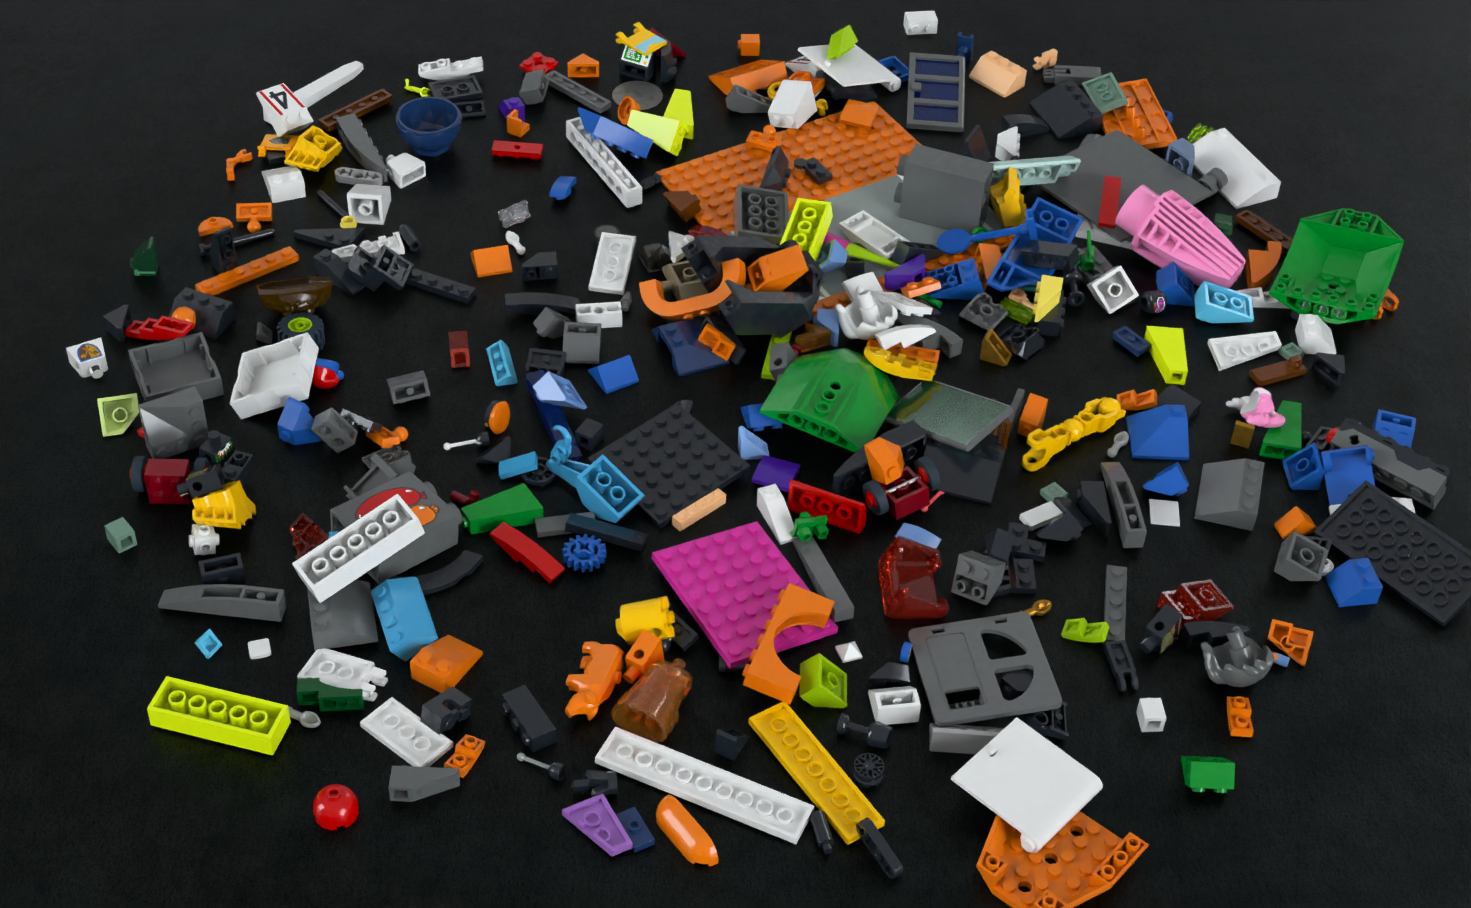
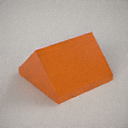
(491, 261)

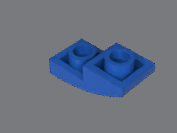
(562, 187)

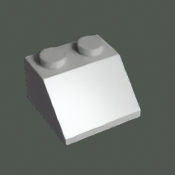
(1113, 289)
(1314, 335)

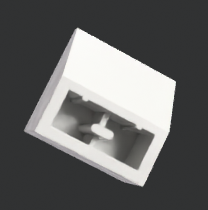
(895, 705)

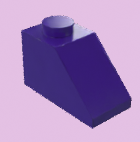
(509, 105)

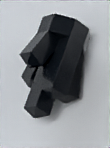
(596, 783)

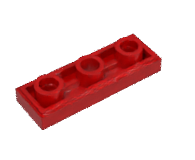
(517, 149)

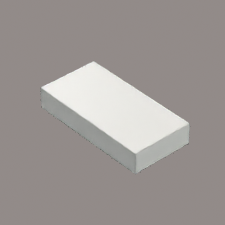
(1040, 515)

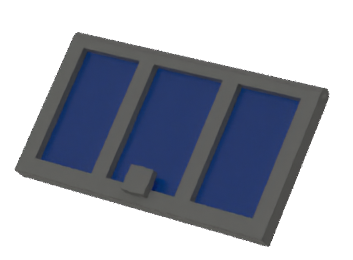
(936, 92)

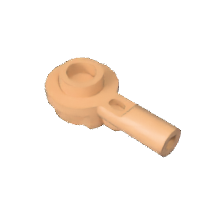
(1019, 296)

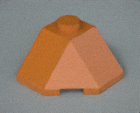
(884, 460)

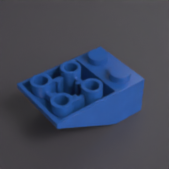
(957, 281)
(1396, 426)

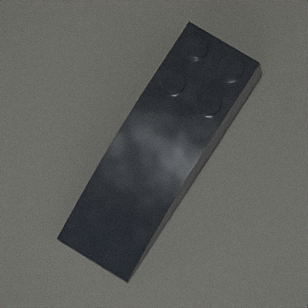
(856, 471)

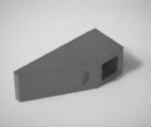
(415, 783)

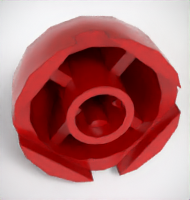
(335, 807)

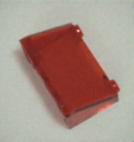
(908, 581)

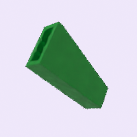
(1286, 439)
(513, 506)

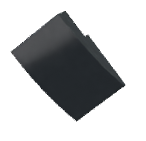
(857, 92)

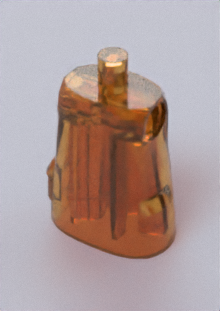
(654, 701)

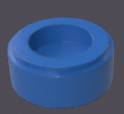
(906, 652)

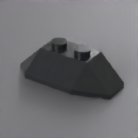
(777, 171)

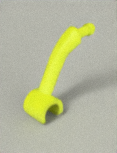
(423, 92)

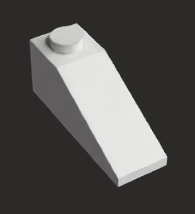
(775, 512)

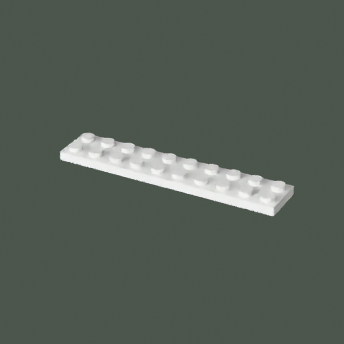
(705, 785)

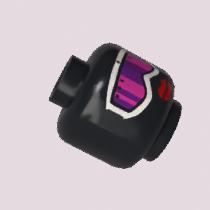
(1153, 301)

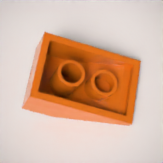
(443, 663)

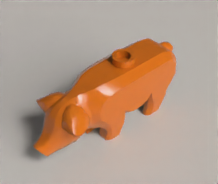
(600, 676)

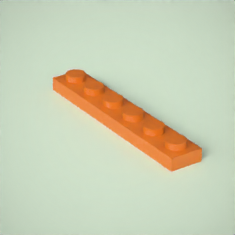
(248, 272)

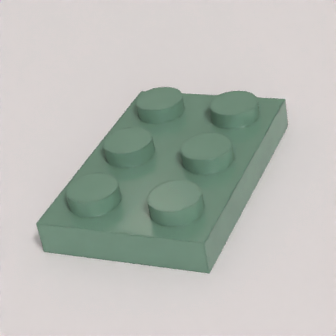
(1105, 92)

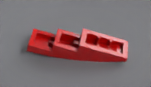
(1109, 202)
(162, 329)
(527, 551)

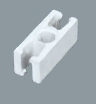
(606, 313)

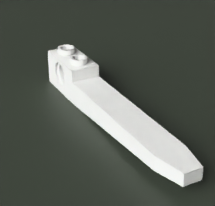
(325, 85)

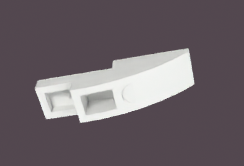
(444, 69)

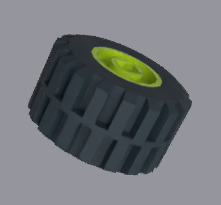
(302, 323)

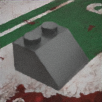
(1300, 559)

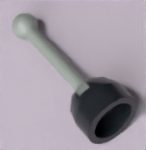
(556, 770)

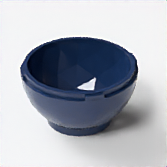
(429, 124)

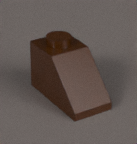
(683, 203)

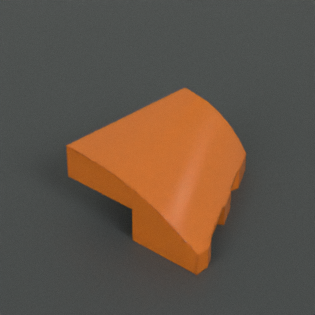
(1291, 640)

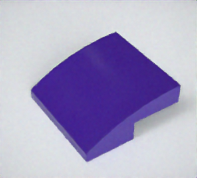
(775, 471)

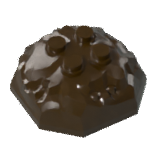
(295, 294)

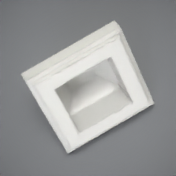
(848, 652)

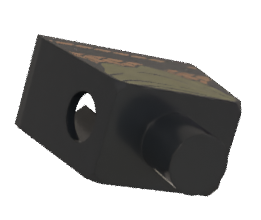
(210, 478)
(1162, 630)

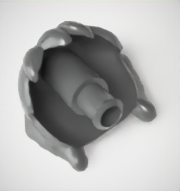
(1238, 661)

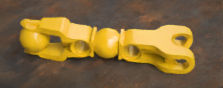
(1055, 439)

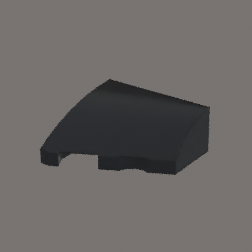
(1175, 396)

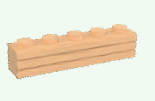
(698, 509)

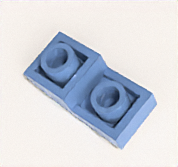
(918, 535)

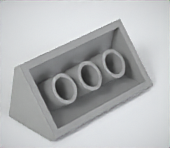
(960, 738)

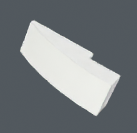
(904, 335)

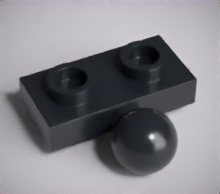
(1319, 438)
(684, 635)

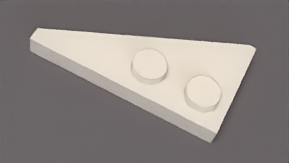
(676, 242)

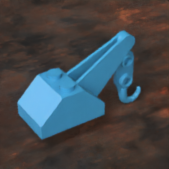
(599, 485)

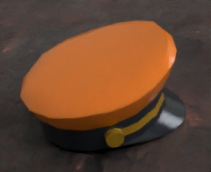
(497, 416)

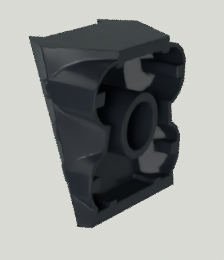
(1022, 340)

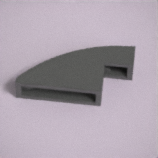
(943, 338)

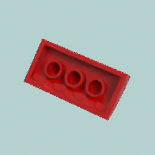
(818, 502)

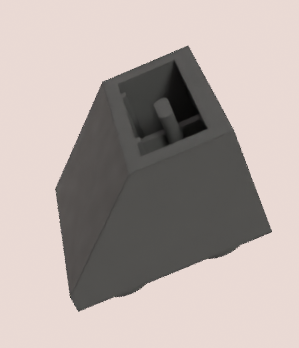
(582, 342)
(977, 576)

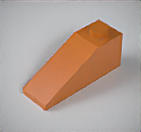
(986, 260)

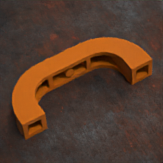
(701, 305)

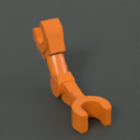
(241, 156)

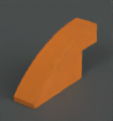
(1262, 265)

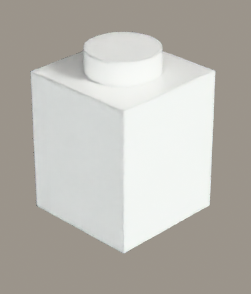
(1151, 715)

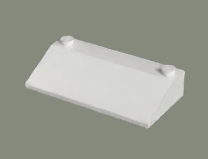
(1247, 177)

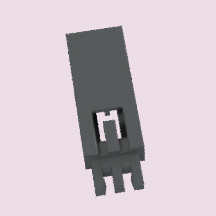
(1065, 73)

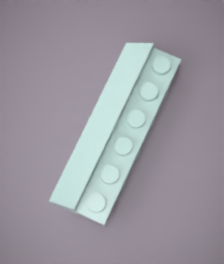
(1037, 170)

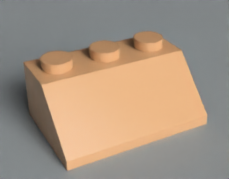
(998, 74)

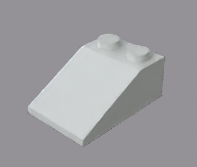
(284, 183)

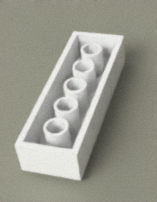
(358, 548)

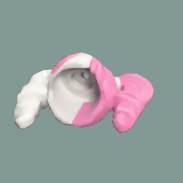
(1258, 409)

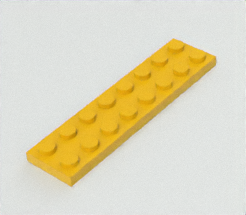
(814, 770)

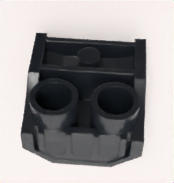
(1048, 722)

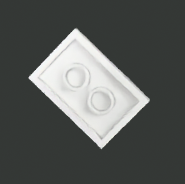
(902, 303)

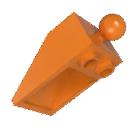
(777, 270)

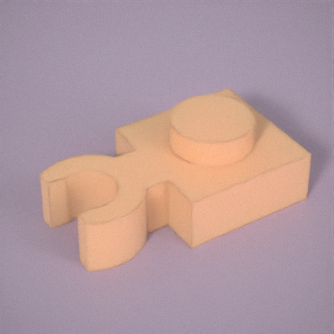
(1048, 59)

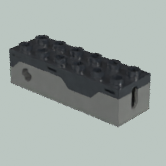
(1395, 464)

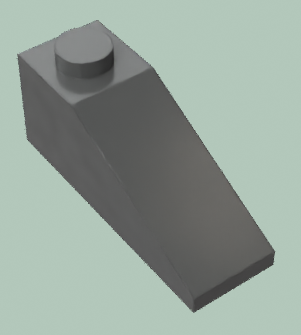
(747, 101)

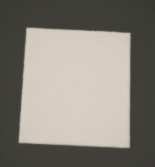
(1164, 512)

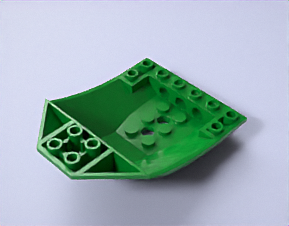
(1342, 251)
(851, 415)

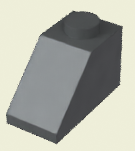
(550, 323)

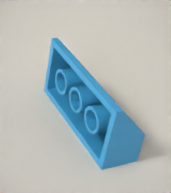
(404, 616)

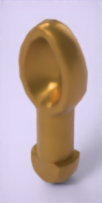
(1039, 608)

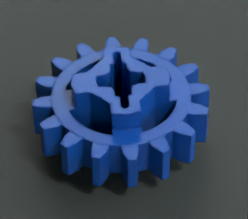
(584, 553)

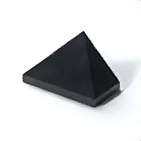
(497, 452)

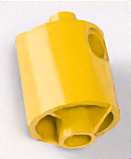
(646, 615)

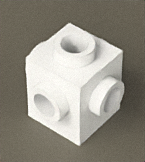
(203, 539)

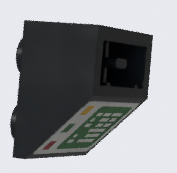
(637, 65)

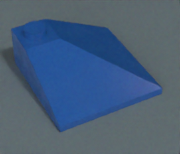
(1159, 433)

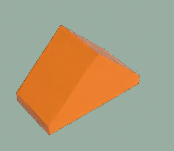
(583, 67)
(1296, 521)

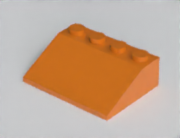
(751, 76)

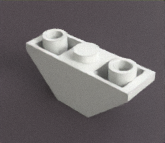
(1007, 144)

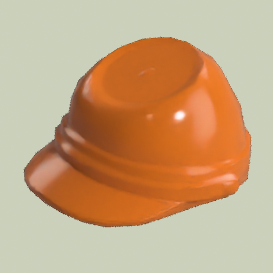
(625, 108)

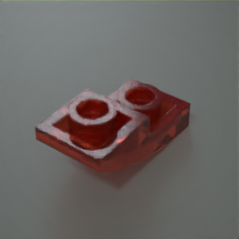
(705, 230)

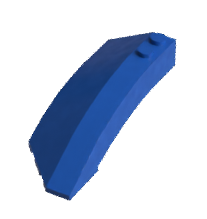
(1052, 225)

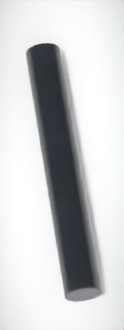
(332, 203)

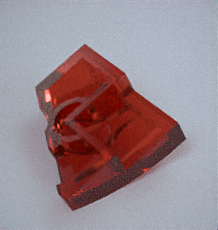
(306, 535)

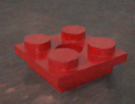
(538, 62)

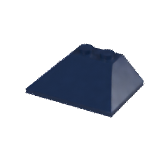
(687, 352)

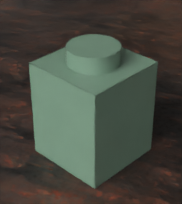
(120, 535)

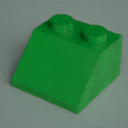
(1208, 772)

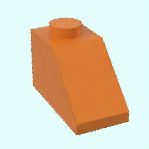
(1032, 415)

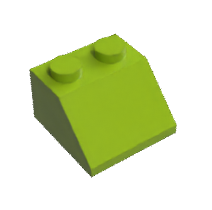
(823, 683)

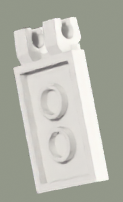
(344, 672)

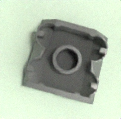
(983, 312)
(395, 457)

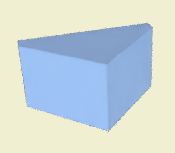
(750, 445)

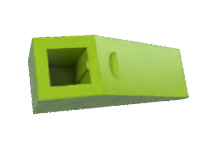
(841, 42)

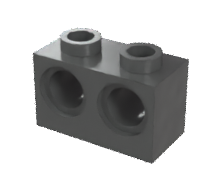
(334, 430)

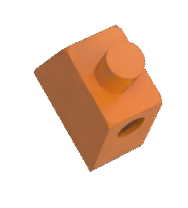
(641, 655)

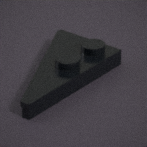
(331, 238)

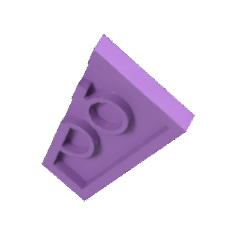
(599, 823)

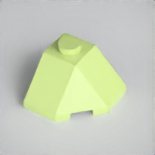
(117, 413)

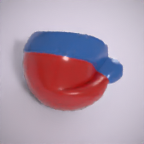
(326, 374)

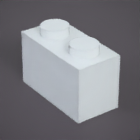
(920, 22)

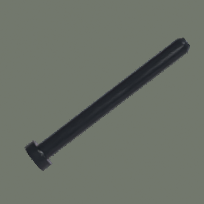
(238, 240)

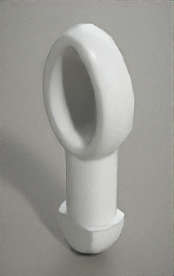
(513, 239)

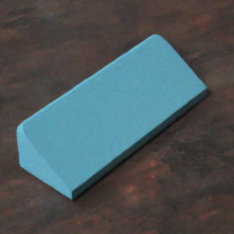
(501, 364)

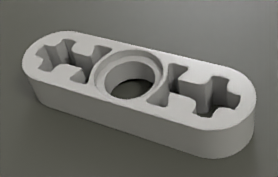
(348, 175)

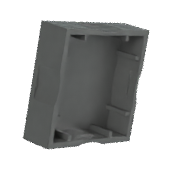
(176, 367)

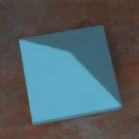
(208, 643)

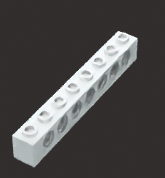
(605, 164)

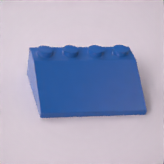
(615, 134)

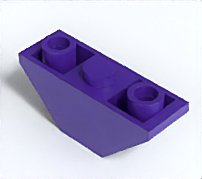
(908, 272)

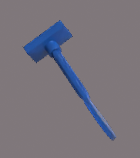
(958, 240)

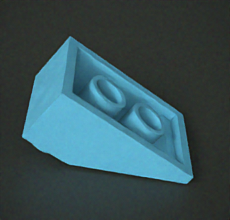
(1222, 304)

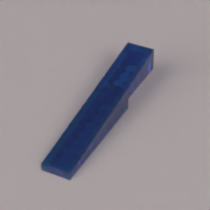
(552, 415)

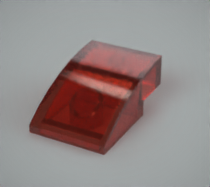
(1197, 601)

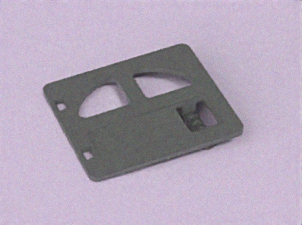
(960, 662)

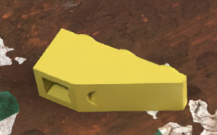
(1048, 295)

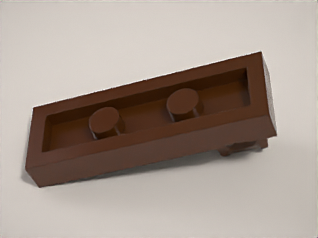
(1278, 371)

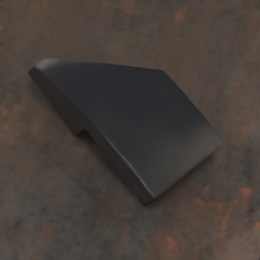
(892, 673)

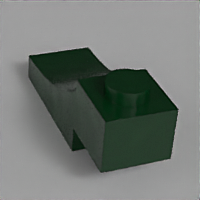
(1224, 224)
(329, 698)

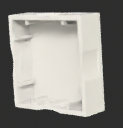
(273, 375)

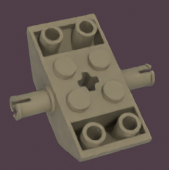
(682, 281)

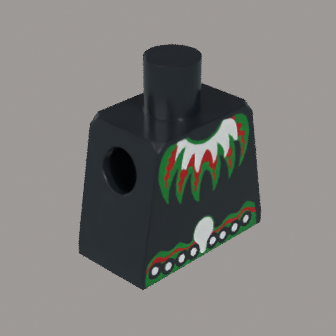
(217, 448)

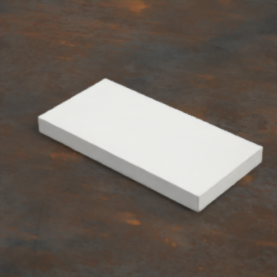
(612, 263)
(405, 734)

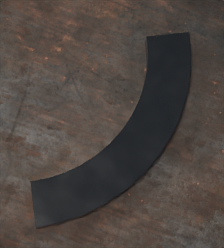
(449, 575)

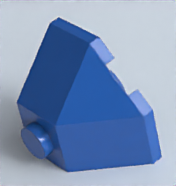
(296, 423)
(1168, 481)

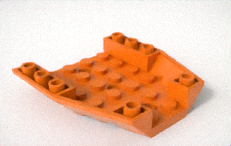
(1082, 868)

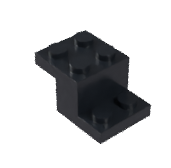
(377, 268)

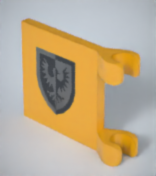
(273, 142)

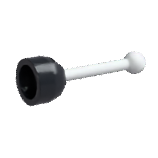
(482, 440)

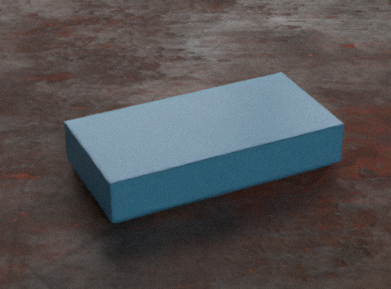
(518, 465)

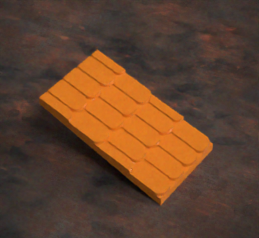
(1141, 118)

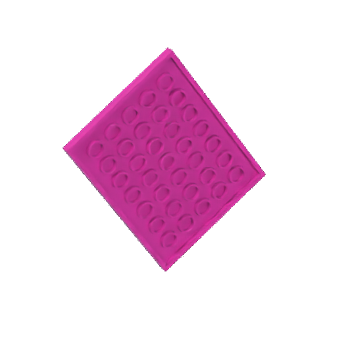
(731, 589)

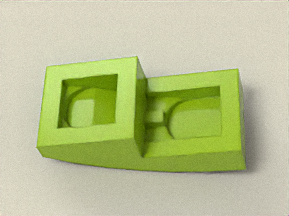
(1082, 631)

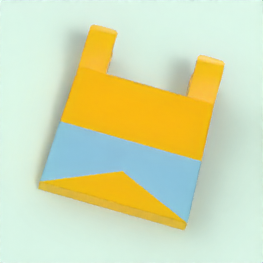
(642, 41)

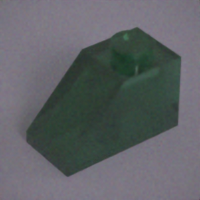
(145, 259)

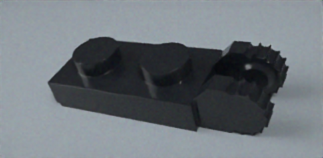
(1121, 664)

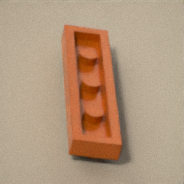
(911, 352)

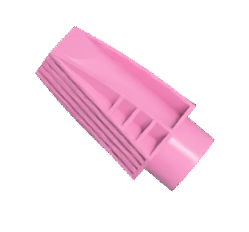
(1174, 230)

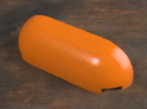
(685, 832)

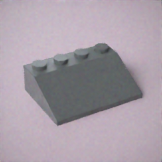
(760, 213)
(1230, 493)
(344, 617)

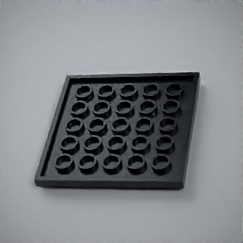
(673, 463)

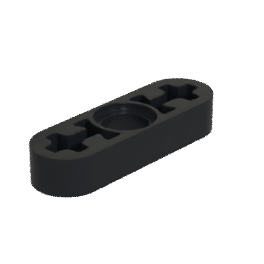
(879, 848)

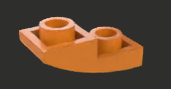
(1239, 716)
(465, 754)

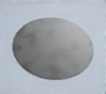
(644, 93)

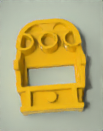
(899, 364)

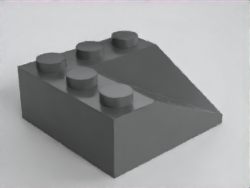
(174, 423)

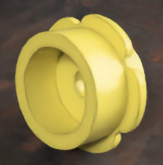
(348, 222)

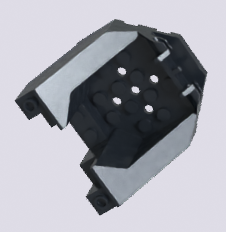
(748, 310)

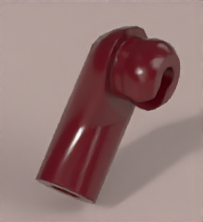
(465, 499)

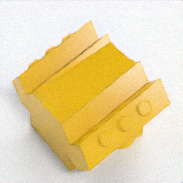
(313, 150)
(1008, 200)
(224, 507)

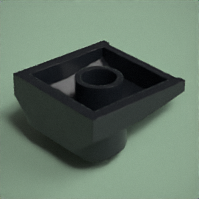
(668, 63)

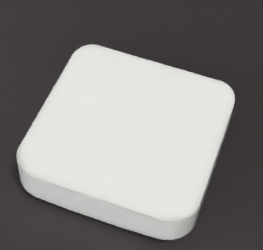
(259, 648)

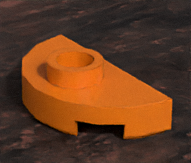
(212, 225)

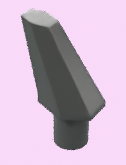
(626, 301)

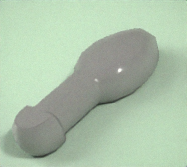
(1120, 440)
(307, 718)

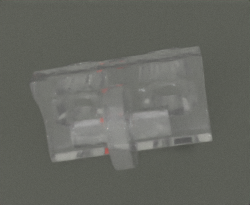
(516, 213)

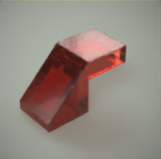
(459, 349)

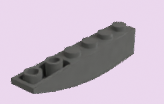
(360, 145)
(1124, 505)
(227, 600)

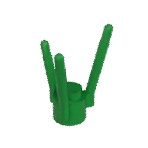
(1087, 259)

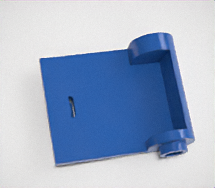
(1346, 471)

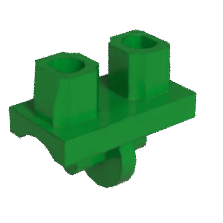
(808, 525)

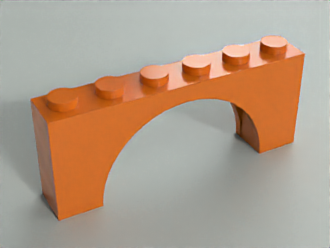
(766, 670)

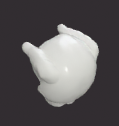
(865, 316)

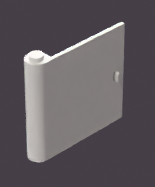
(852, 68)
(1028, 783)

